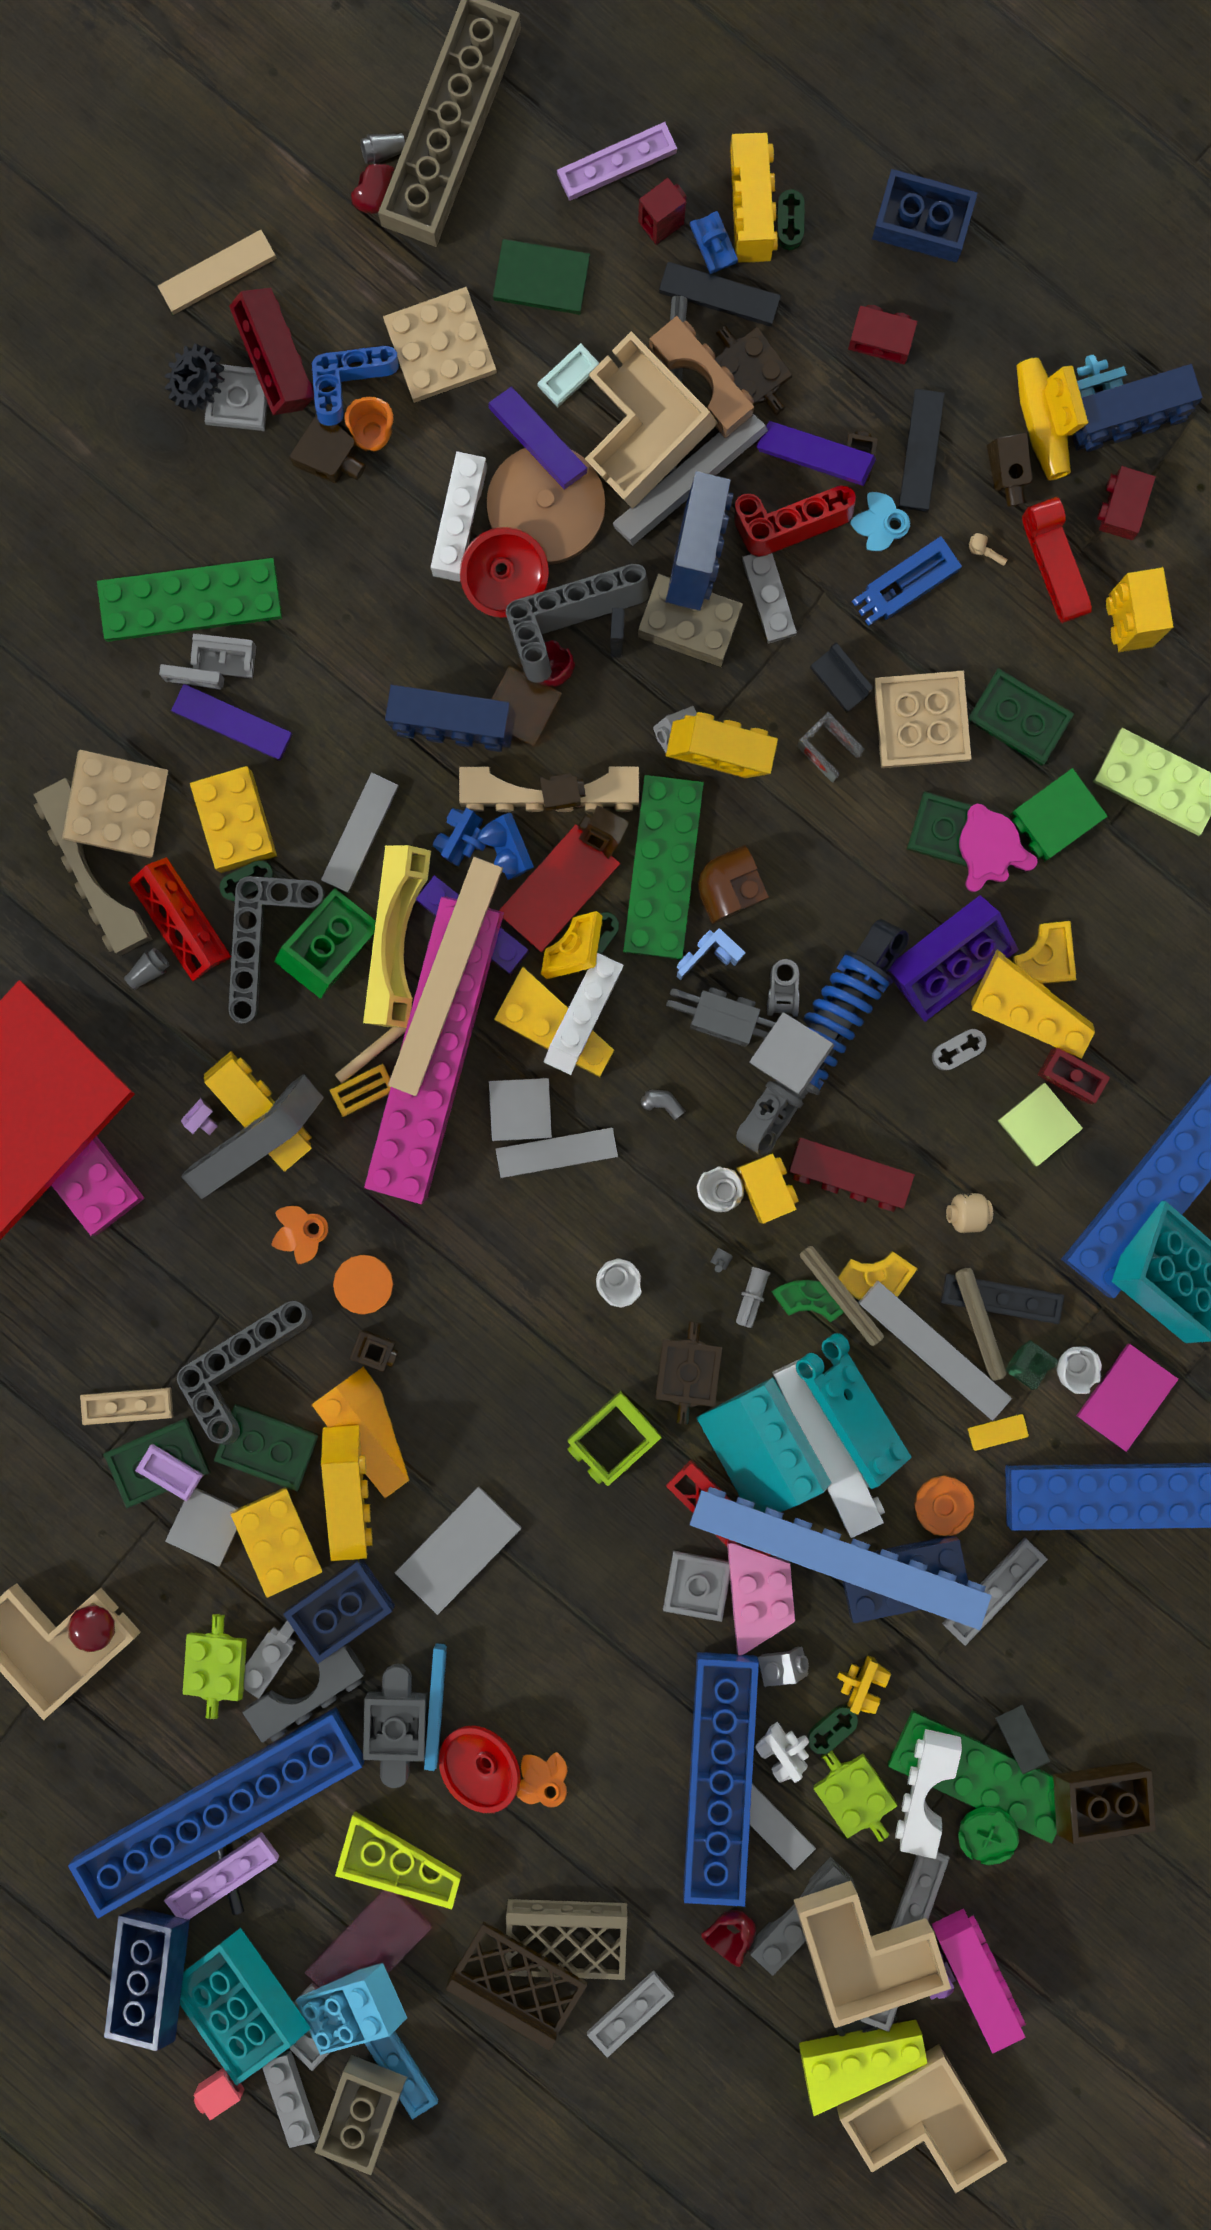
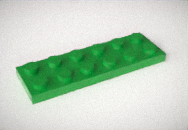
(189, 599)
(663, 867)
(986, 1778)

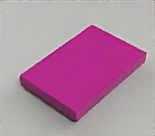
(1127, 1397)

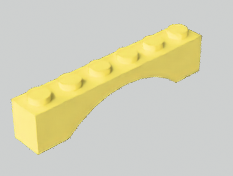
(402, 879)

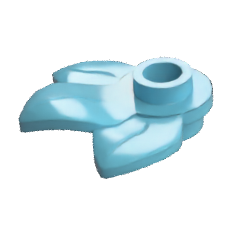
(876, 522)

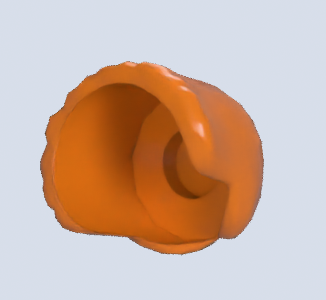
(369, 422)

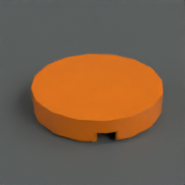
(363, 1284)
(944, 1506)

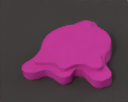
(990, 846)

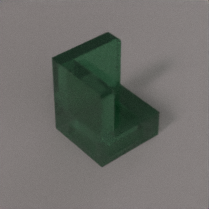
(1030, 1364)

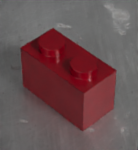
(662, 210)
(882, 334)
(1126, 502)
(1073, 1076)

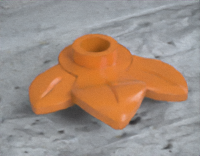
(296, 1234)
(539, 1776)

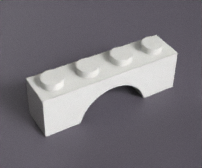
(458, 515)
(583, 1014)
(937, 1761)

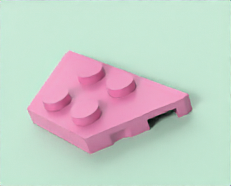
(759, 1595)

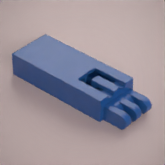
(913, 576)

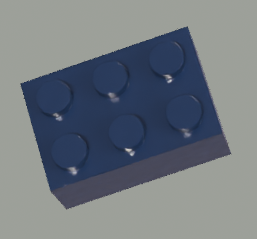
(924, 215)
(339, 1610)

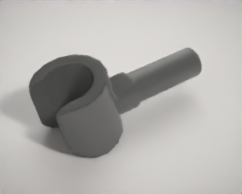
(721, 1260)

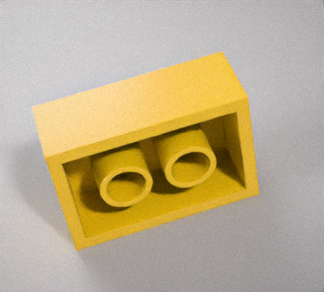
(1139, 610)
(722, 745)
(233, 819)
(276, 1542)

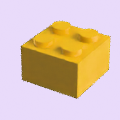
(767, 1188)

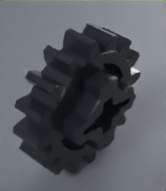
(194, 377)

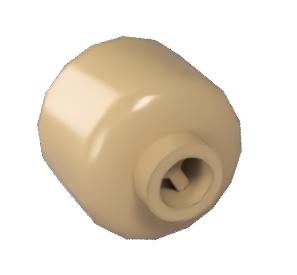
(970, 1213)

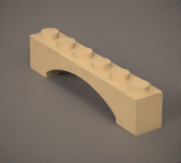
(482, 789)

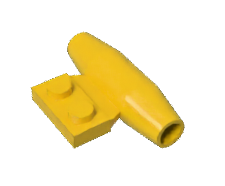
(1051, 413)

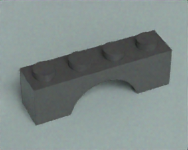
(274, 1712)
(785, 1935)

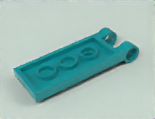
(858, 1418)

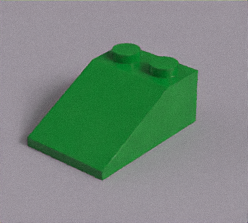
(326, 943)

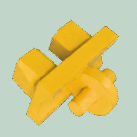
(860, 1698)

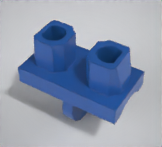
(713, 242)
(464, 837)

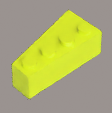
(394, 1865)
(856, 2063)

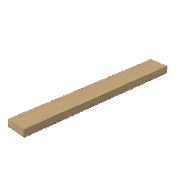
(445, 976)

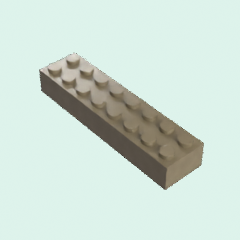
(450, 120)

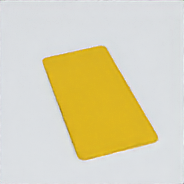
(998, 1432)

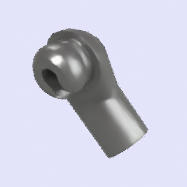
(662, 1099)

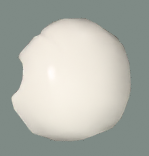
(720, 1189)
(619, 1283)
(1079, 1369)

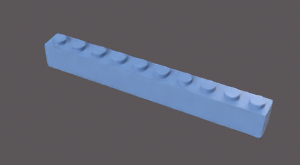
(841, 1560)

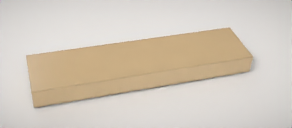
(217, 272)

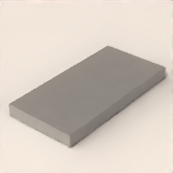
(458, 1550)

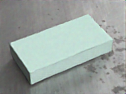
(568, 375)

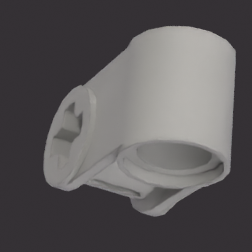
(783, 990)

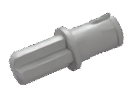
(752, 1297)

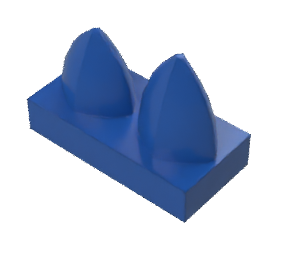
(508, 844)

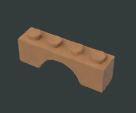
(678, 348)

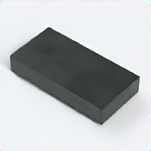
(1022, 1739)

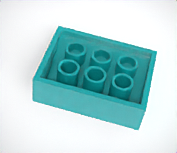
(1170, 1273)
(764, 1449)
(240, 2007)

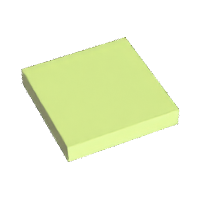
(1040, 1124)

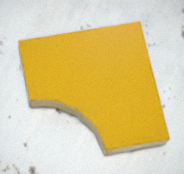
(575, 949)
(1051, 955)
(891, 1272)

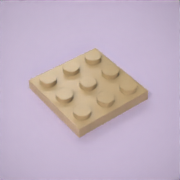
(440, 344)
(922, 719)
(115, 804)

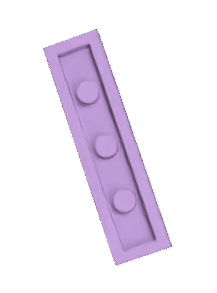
(617, 161)
(222, 1877)

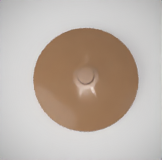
(531, 500)

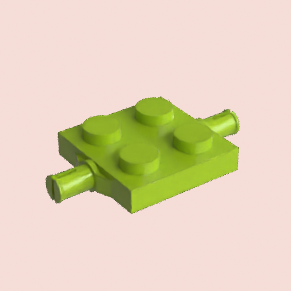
(214, 1666)
(855, 1795)

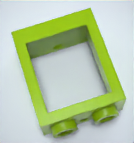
(597, 1471)

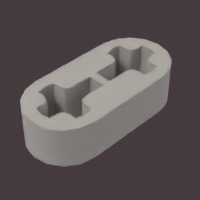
(955, 1043)

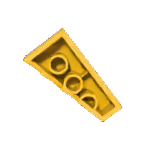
(753, 197)
(1026, 1005)
(537, 1016)
(248, 1100)
(345, 1493)

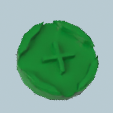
(988, 1835)

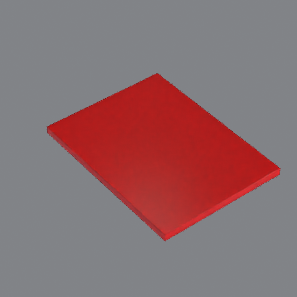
(51, 1100)

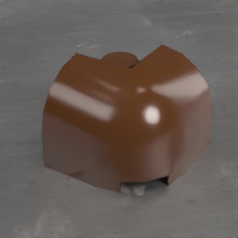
(730, 884)

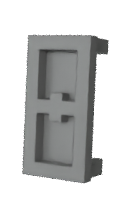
(223, 655)

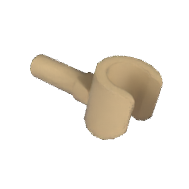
(978, 546)

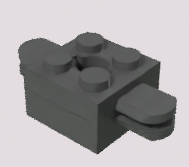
(722, 1016)
(395, 1726)

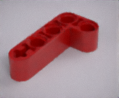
(833, 507)
(1055, 559)

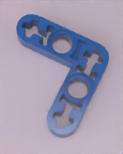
(334, 376)

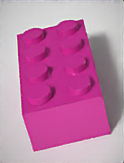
(97, 1188)
(980, 1983)

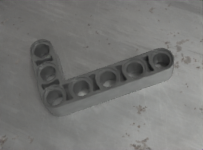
(567, 606)
(255, 934)
(256, 1139)
(233, 1363)

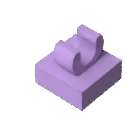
(198, 1117)

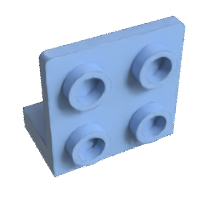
(726, 951)

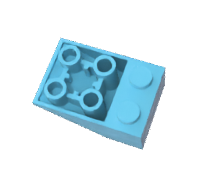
(352, 2010)

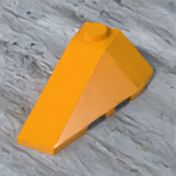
(361, 1403)

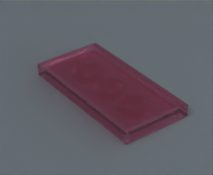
(376, 1936)

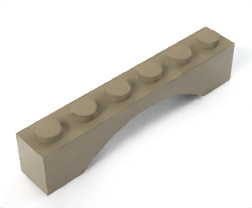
(121, 925)

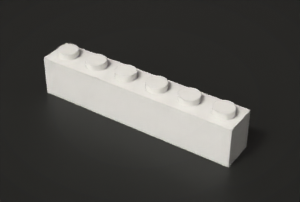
(848, 1486)

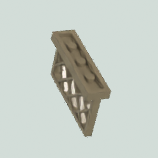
(571, 1915)

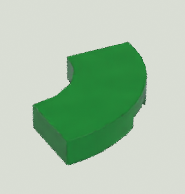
(807, 1296)

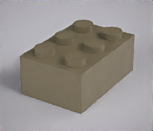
(690, 631)
(360, 2114)

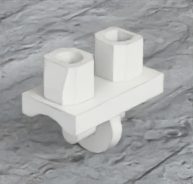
(787, 1749)

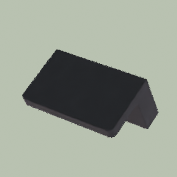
(841, 678)

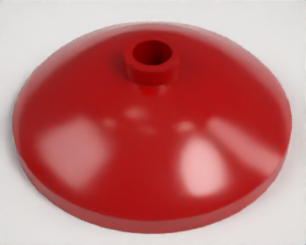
(523, 575)
(470, 1775)

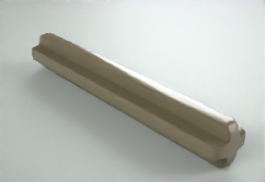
(841, 1295)
(980, 1323)

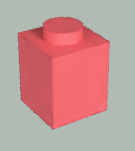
(217, 2094)

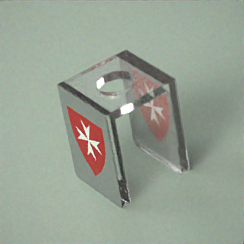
(840, 733)

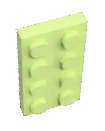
(1157, 781)

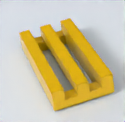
(340, 1101)

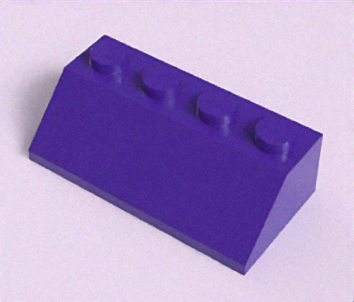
(952, 957)

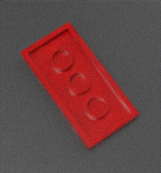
(557, 890)

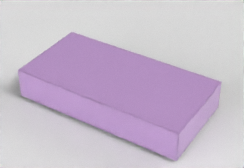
(169, 1472)

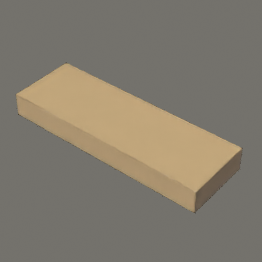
(126, 1406)

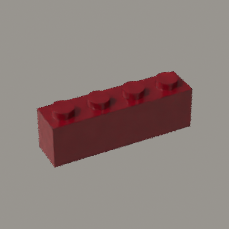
(272, 351)
(850, 1173)

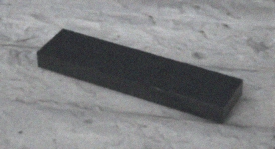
(720, 294)
(921, 450)
(1008, 1300)

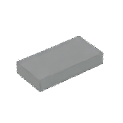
(191, 676)

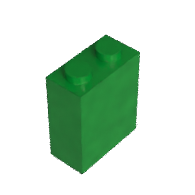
(1057, 815)

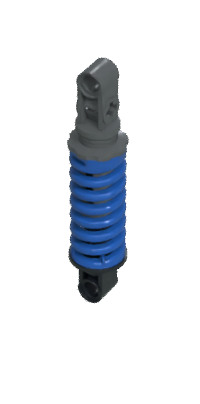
(833, 1023)

